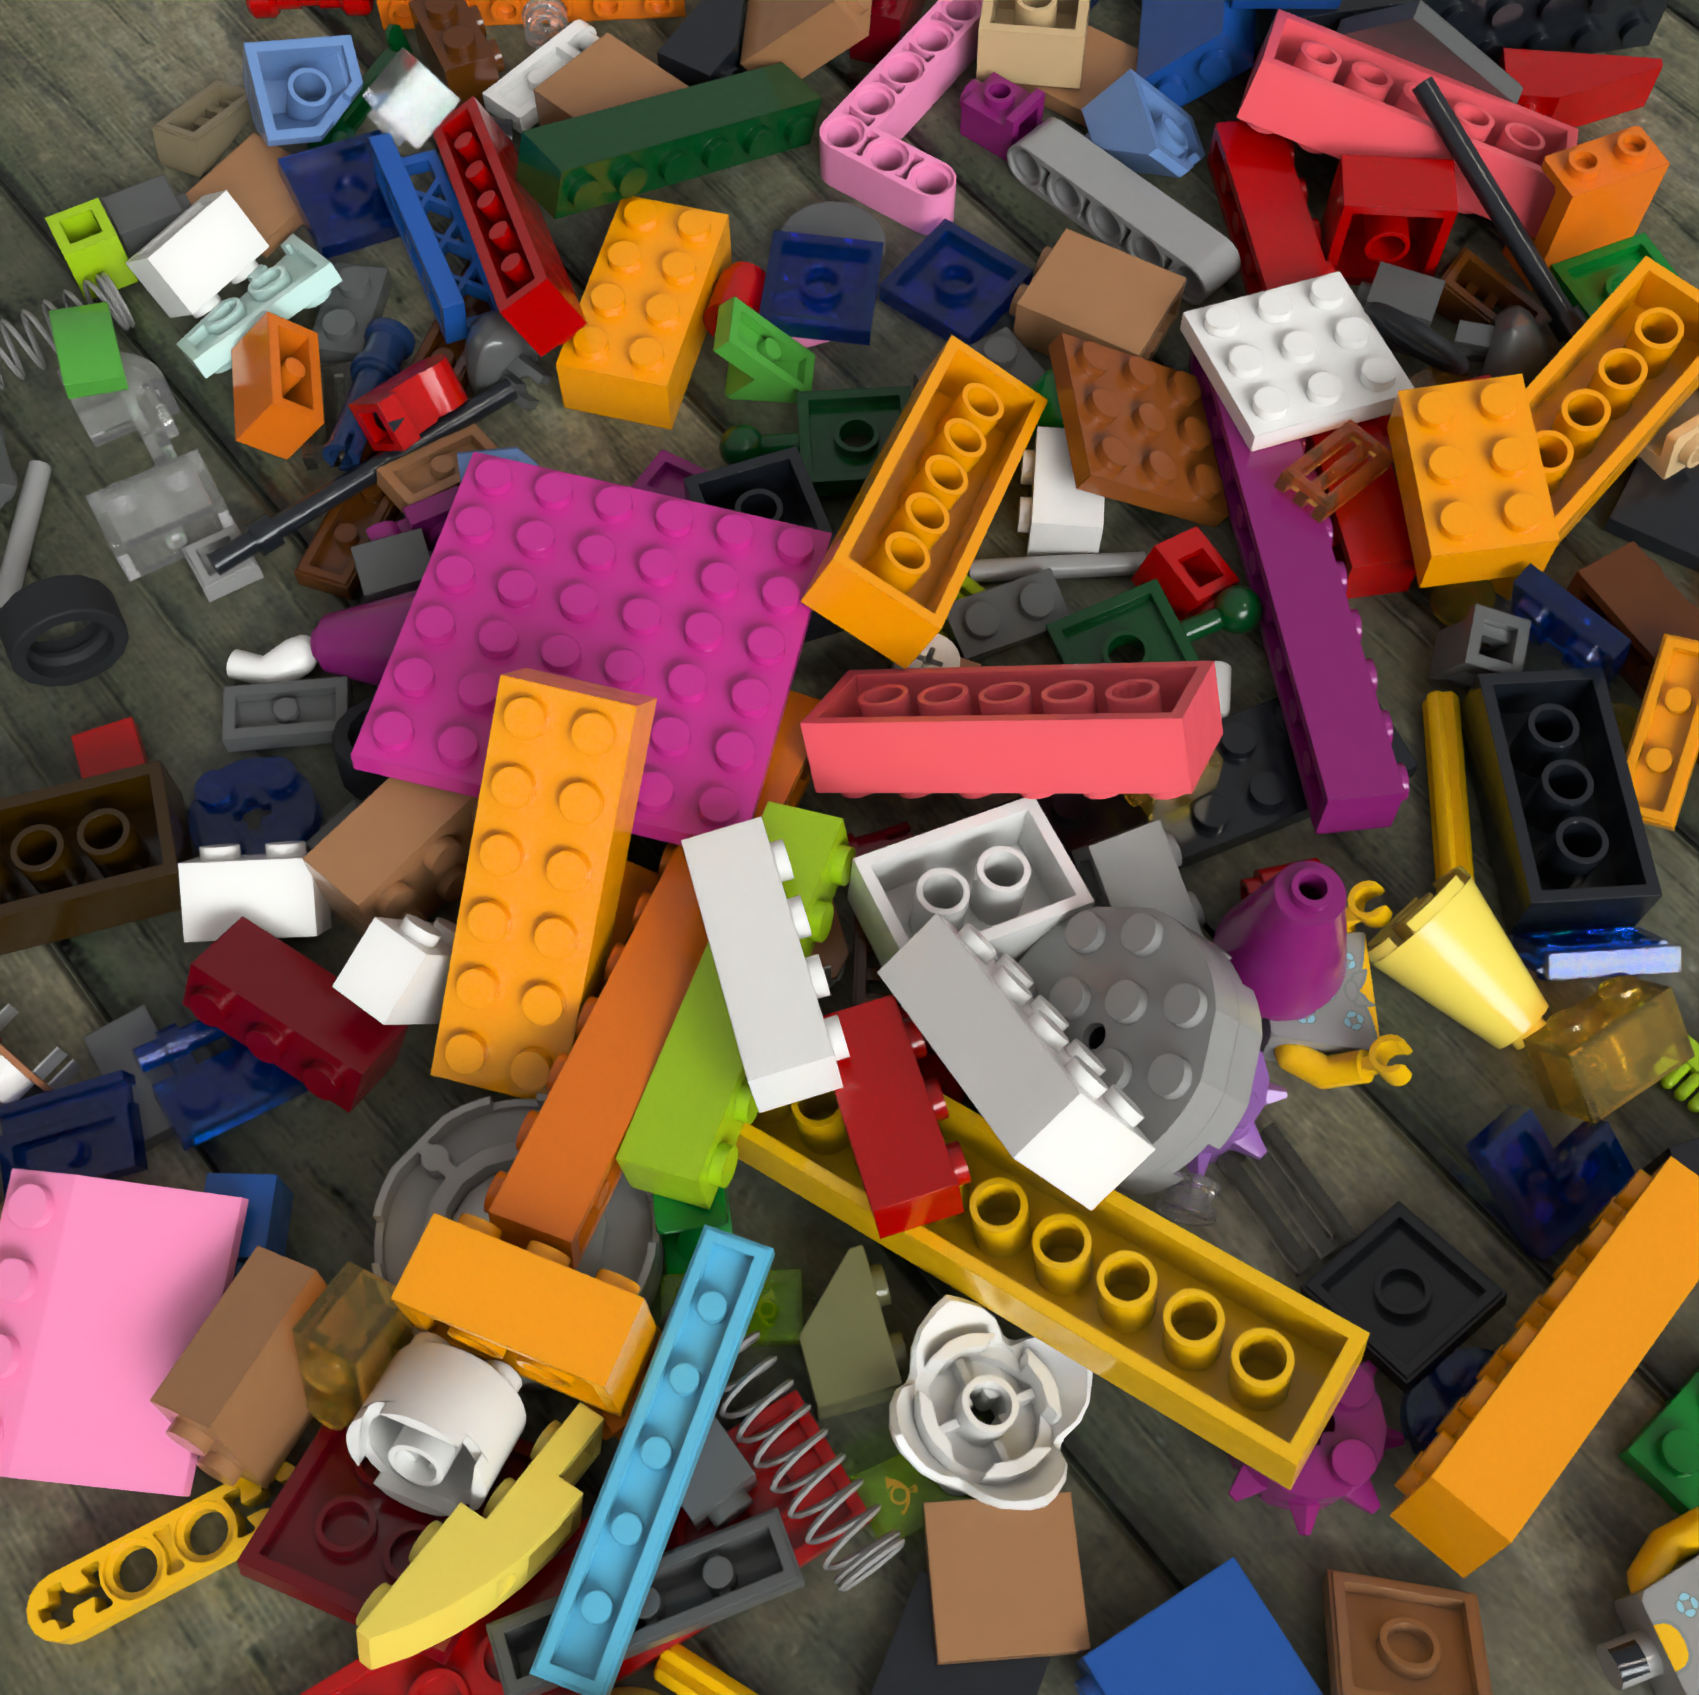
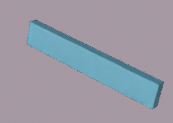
(653, 1465)

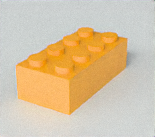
(645, 312)

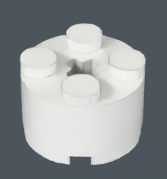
(439, 1425)

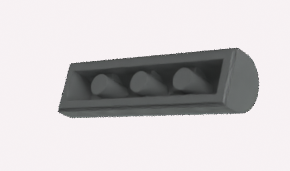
(689, 1591)

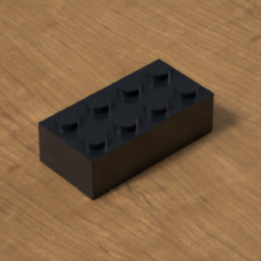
(1557, 802)

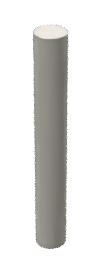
(23, 529)
(1061, 566)

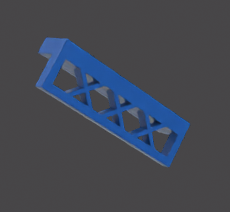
(423, 245)

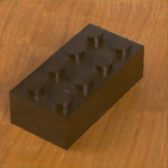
(90, 855)

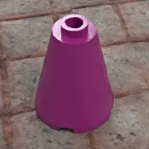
(360, 638)
(1290, 940)

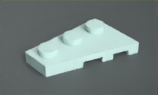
(294, 283)

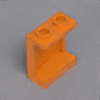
(1598, 194)

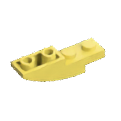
(477, 1562)

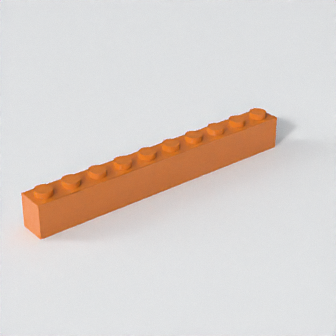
(571, 1145)

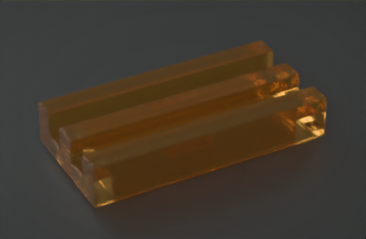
(1312, 491)

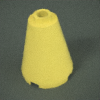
(1461, 962)

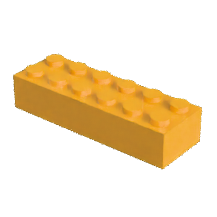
(1613, 390)
(926, 504)
(541, 877)
(1555, 1372)

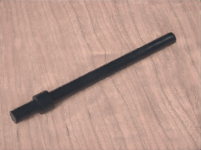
(1565, 318)
(267, 532)

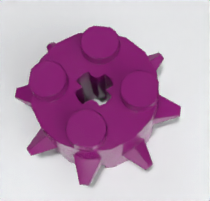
(1338, 1463)

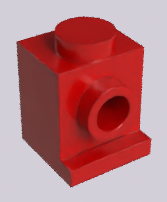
(1187, 571)

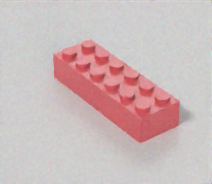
(1360, 101)
(1017, 730)

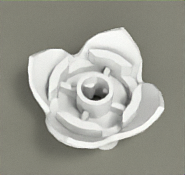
(1024, 1382)

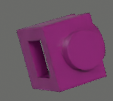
(999, 113)

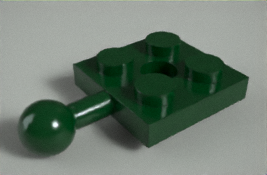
(823, 424)
(1147, 622)

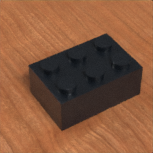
(770, 488)

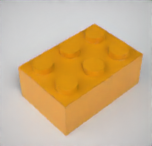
(1471, 481)
(529, 1311)

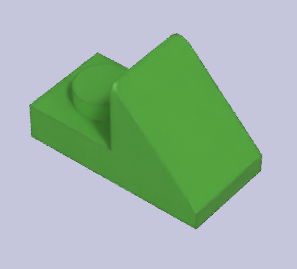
(761, 357)

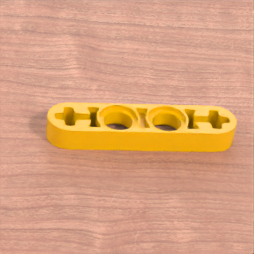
(176, 1563)

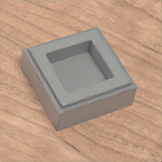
(209, 580)

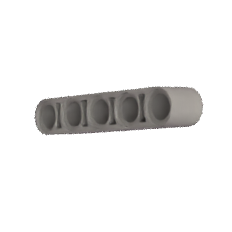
(1122, 207)

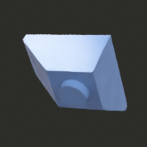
(299, 86)
(1143, 128)

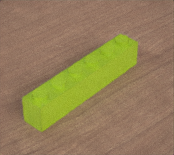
(699, 1089)

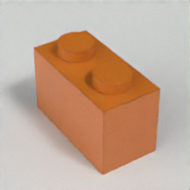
(277, 386)

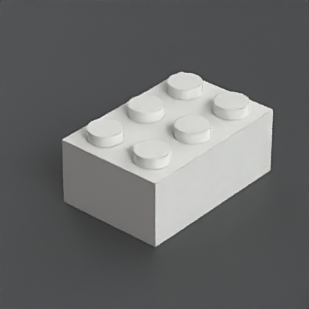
(988, 870)

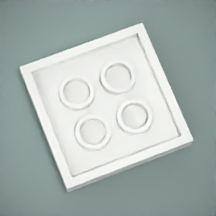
(1295, 360)

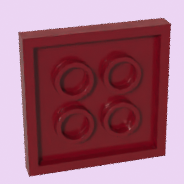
(340, 1535)

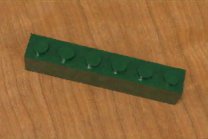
(665, 139)

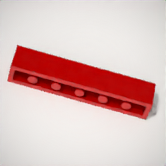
(508, 229)

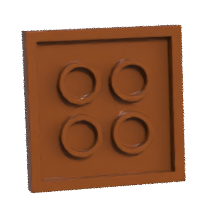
(1137, 431)

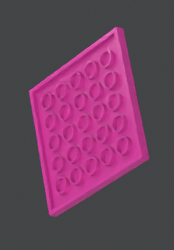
(610, 594)

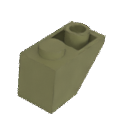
(847, 1344)

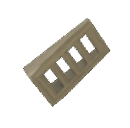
(199, 130)

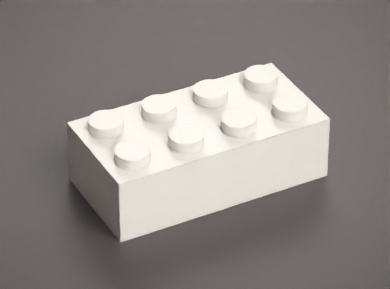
(1017, 1061)

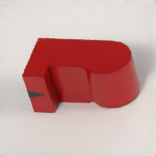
(409, 403)

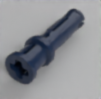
(385, 349)

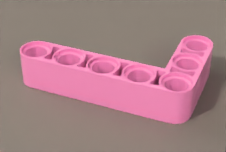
(864, 133)

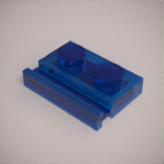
(1596, 953)
(75, 1130)

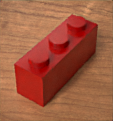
(894, 1120)

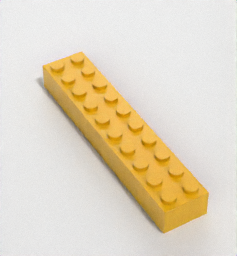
(1102, 1286)

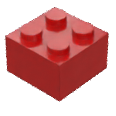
(1388, 213)

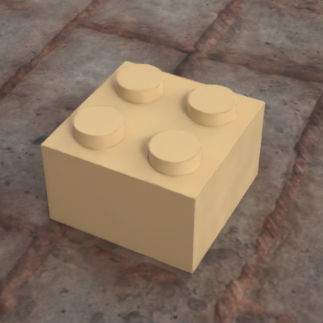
(1033, 41)

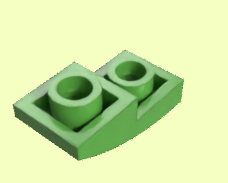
(87, 350)

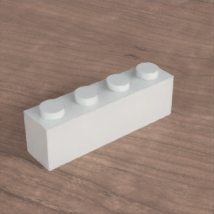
(761, 964)

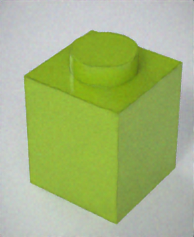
(90, 245)

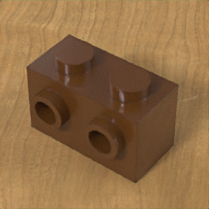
(456, 46)

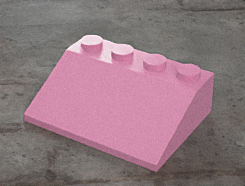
(94, 1314)

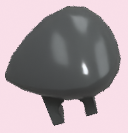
(1506, 346)
(500, 352)

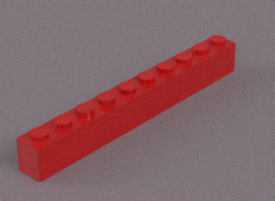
(1278, 247)

